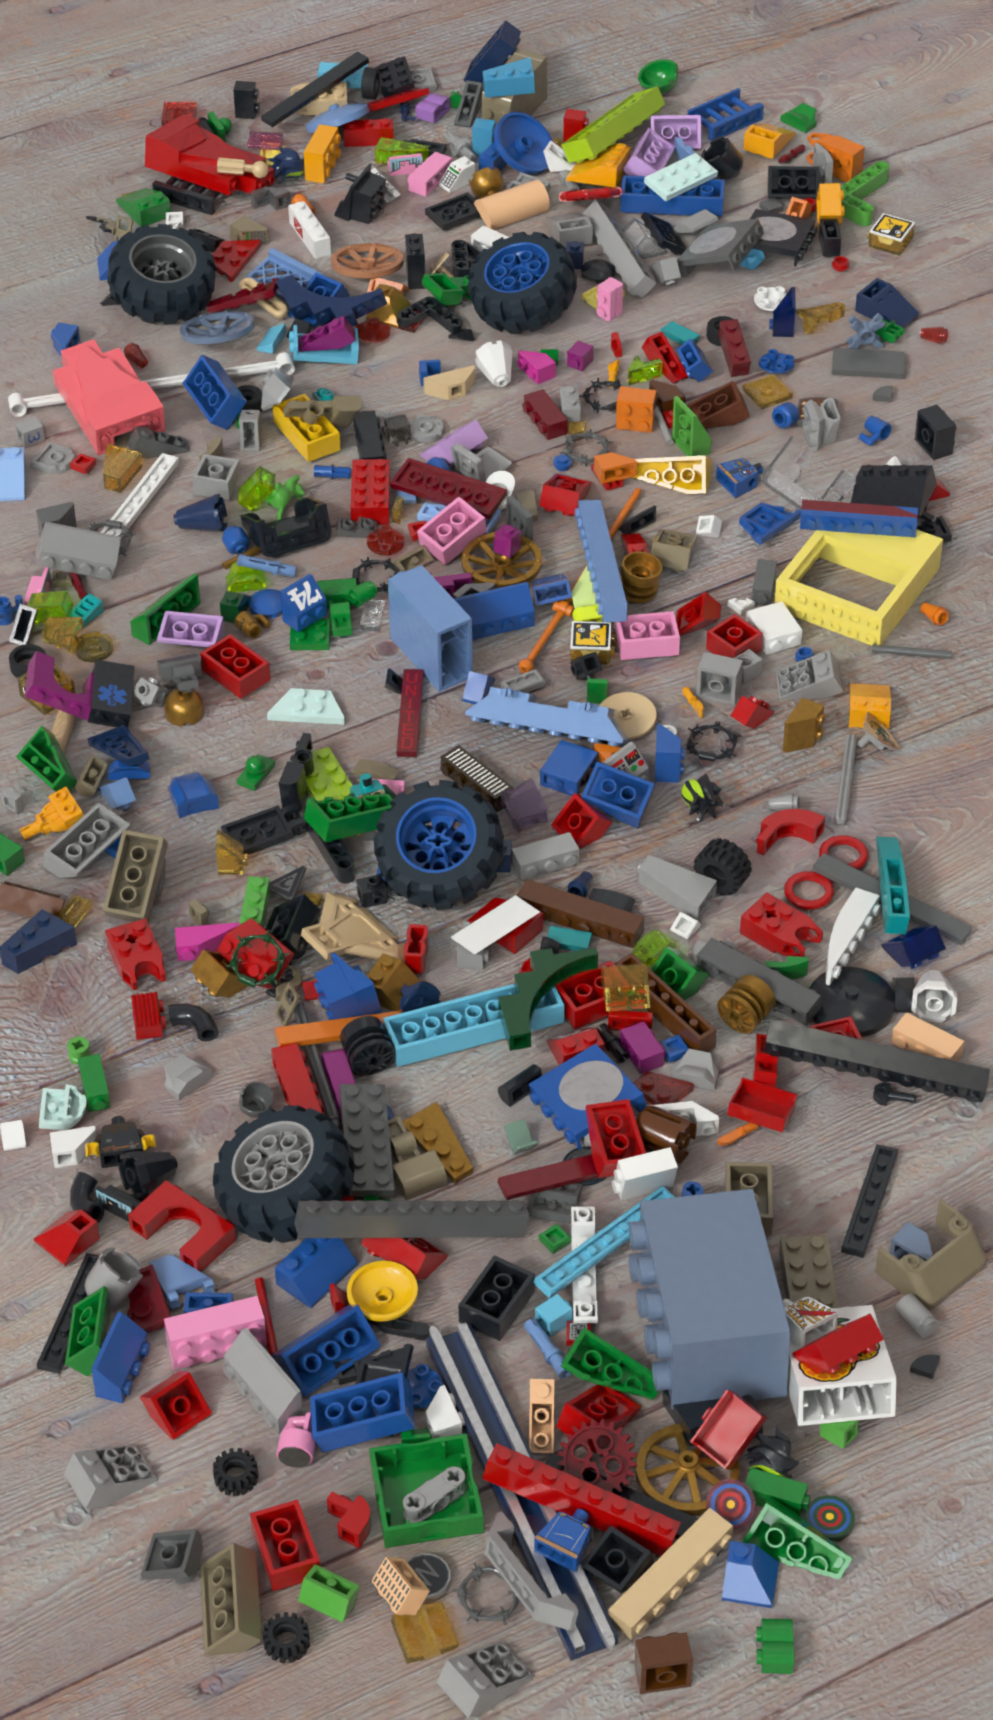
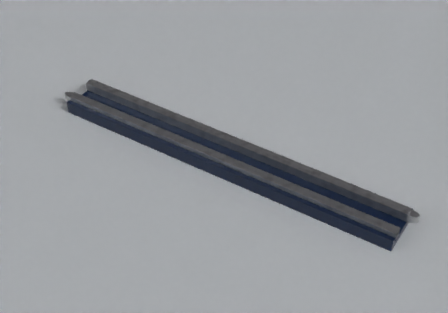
(491, 1421)

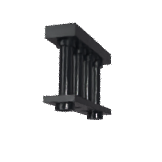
(187, 198)

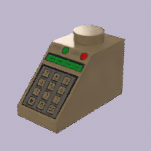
(249, 230)

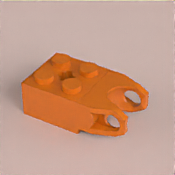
(846, 154)

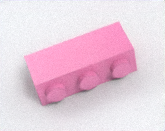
(429, 174)

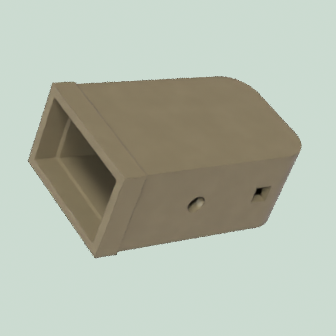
(496, 107)

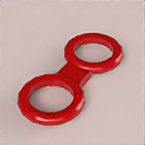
(823, 881)

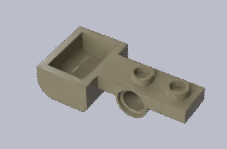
(339, 411)
(413, 1172)

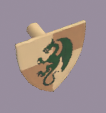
(437, 265)

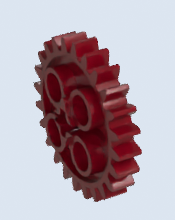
(617, 1451)

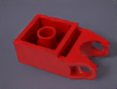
(778, 926)
(135, 952)

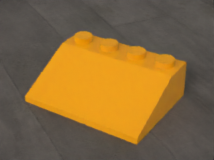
(604, 169)

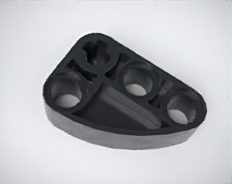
(463, 257)

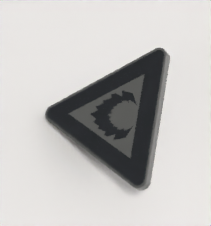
(288, 884)

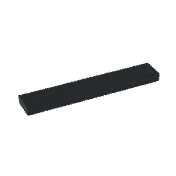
(869, 1201)
(55, 1349)

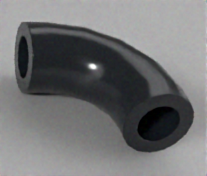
(196, 1018)
(81, 1196)

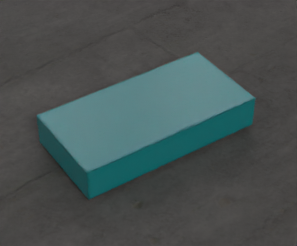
(679, 333)
(570, 939)

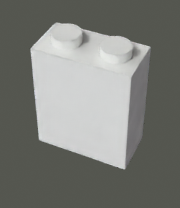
(777, 625)
(644, 1173)

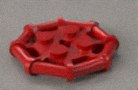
(586, 194)

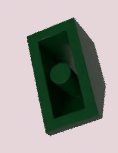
(232, 605)

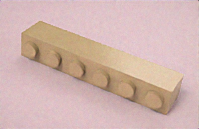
(670, 1574)

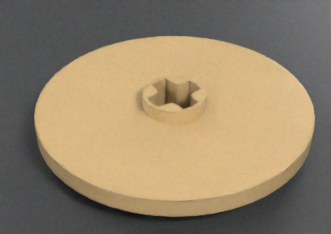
(640, 709)

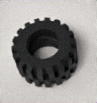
(723, 863)

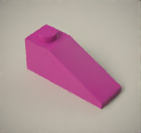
(192, 940)

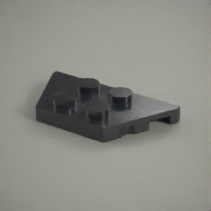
(385, 1364)

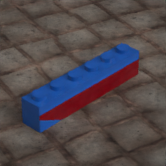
(859, 518)

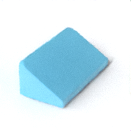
(272, 339)

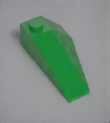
(605, 1365)
(796, 1542)

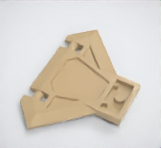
(350, 930)

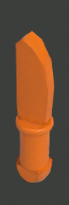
(736, 1134)

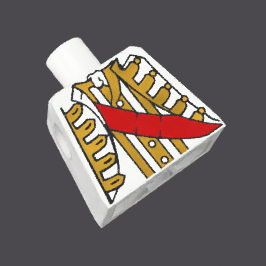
(809, 1320)

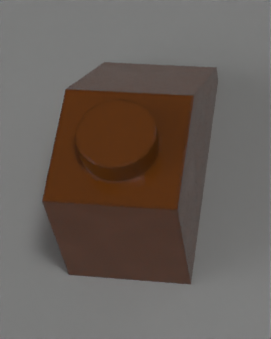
(665, 395)

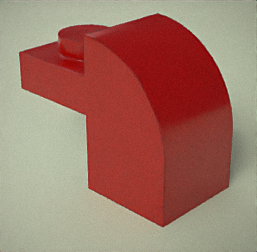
(354, 1518)

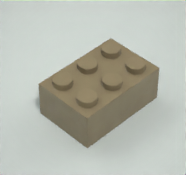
(756, 1177)

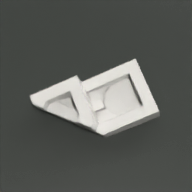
(174, 219)

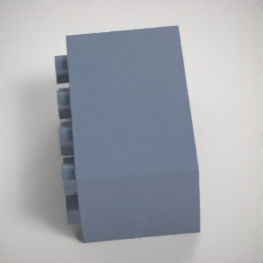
(709, 1297)

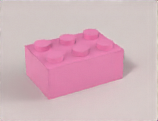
(452, 530)
(647, 636)

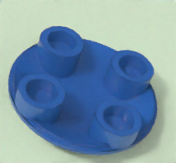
(776, 362)
(266, 603)
(424, 1385)

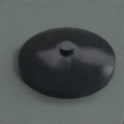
(857, 995)

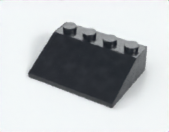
(895, 485)

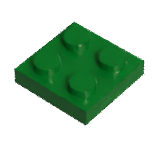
(312, 637)

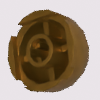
(486, 182)
(183, 707)

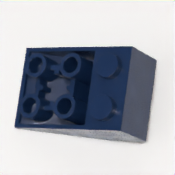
(887, 301)

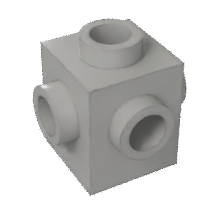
(150, 692)

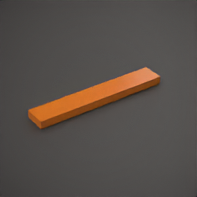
(318, 1031)

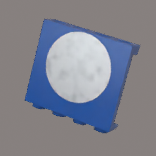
(580, 1082)

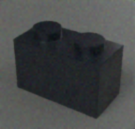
(246, 100)
(829, 237)

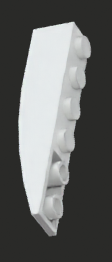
(849, 929)

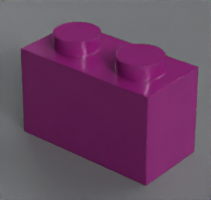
(643, 1047)

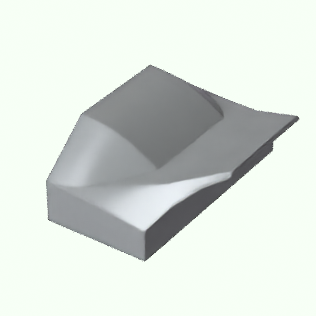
(697, 1068)
(185, 1075)

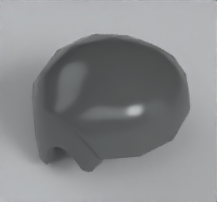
(255, 1098)

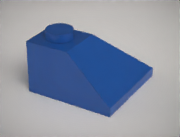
(749, 1575)

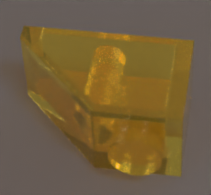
(230, 855)

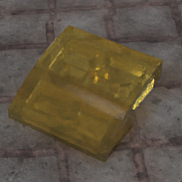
(425, 1633)

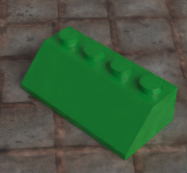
(180, 598)

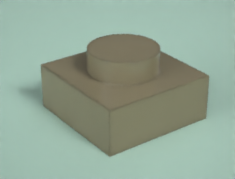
(198, 913)

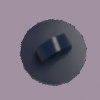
(418, 996)

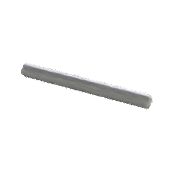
(846, 779)

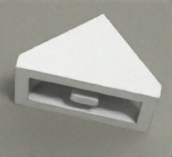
(556, 158)

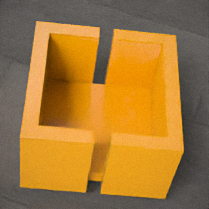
(829, 202)

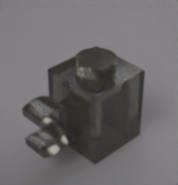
(397, 429)

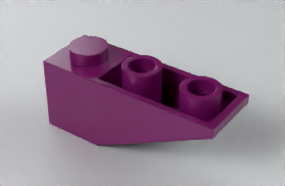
(330, 336)

